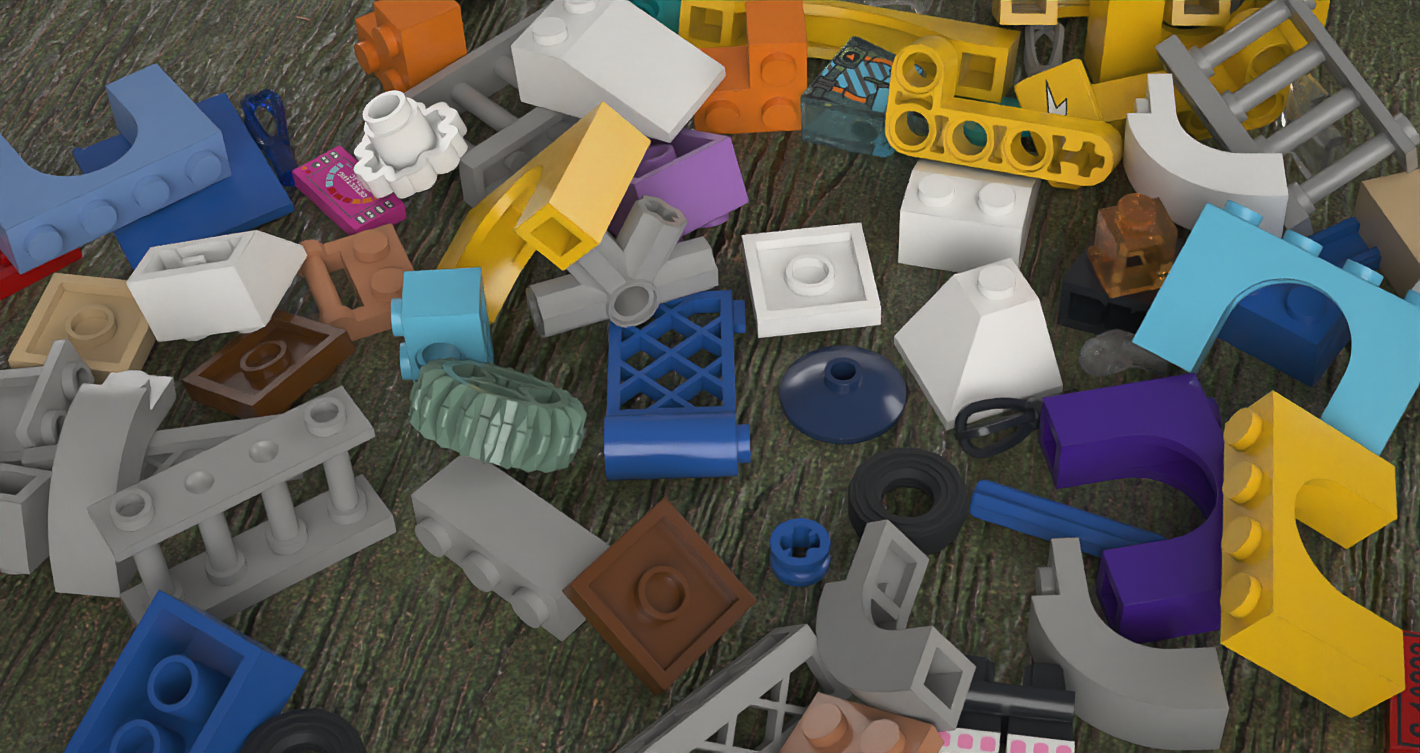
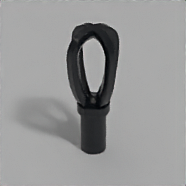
(1028, 416)

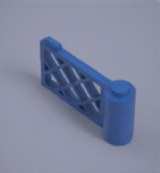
(673, 435)

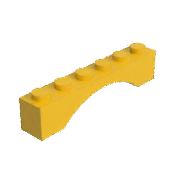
(984, 52)

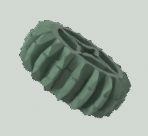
(497, 415)

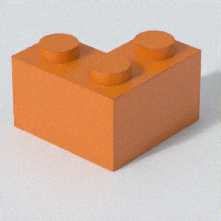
(409, 40)
(763, 77)

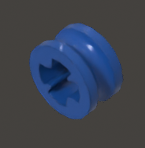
(805, 570)

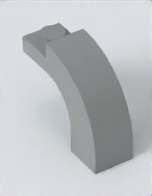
(95, 458)
(867, 641)
(1120, 686)

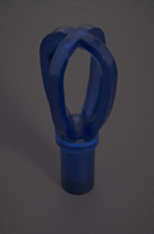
(275, 147)

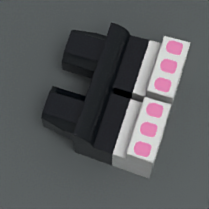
(1022, 717)

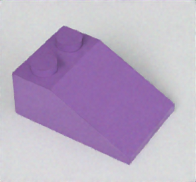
(691, 174)

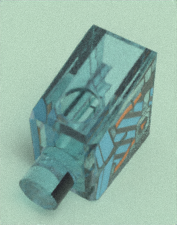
(850, 100)

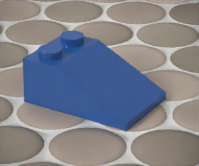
(185, 687)

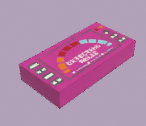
(338, 192)

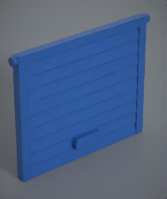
(224, 208)

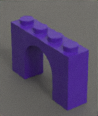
(1160, 434)

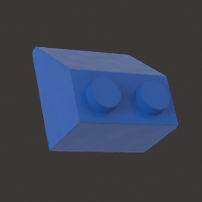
(1289, 330)

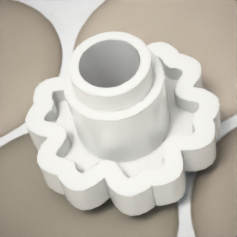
(407, 145)

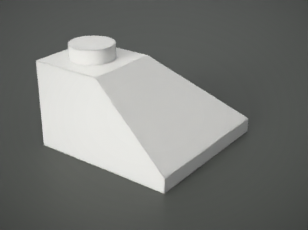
(980, 342)

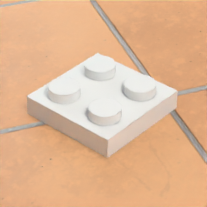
(810, 280)

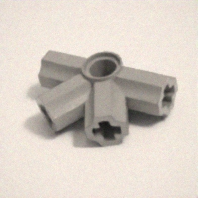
(626, 275)

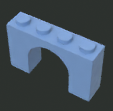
(170, 157)

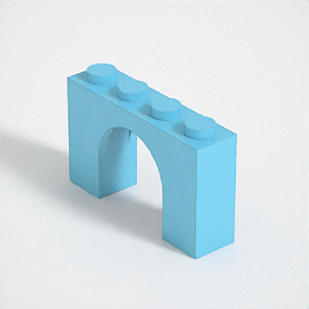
(1233, 258)

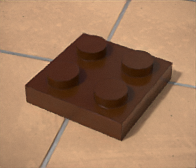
(269, 367)
(659, 596)

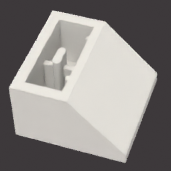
(214, 284)

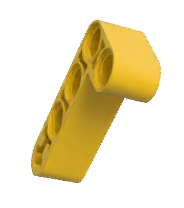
(1118, 96)
(1001, 123)

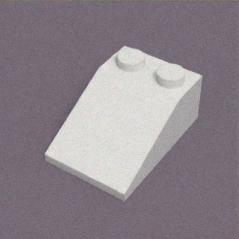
(614, 55)
(964, 216)

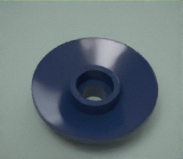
(842, 394)

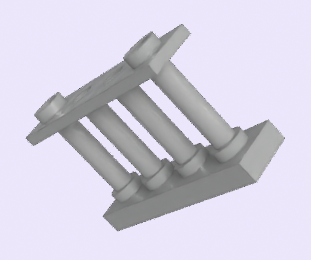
(466, 87)
(1226, 111)
(270, 555)

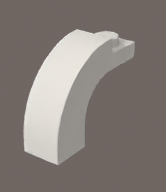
(1187, 174)

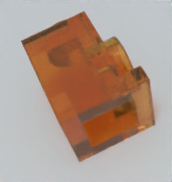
(1131, 229)

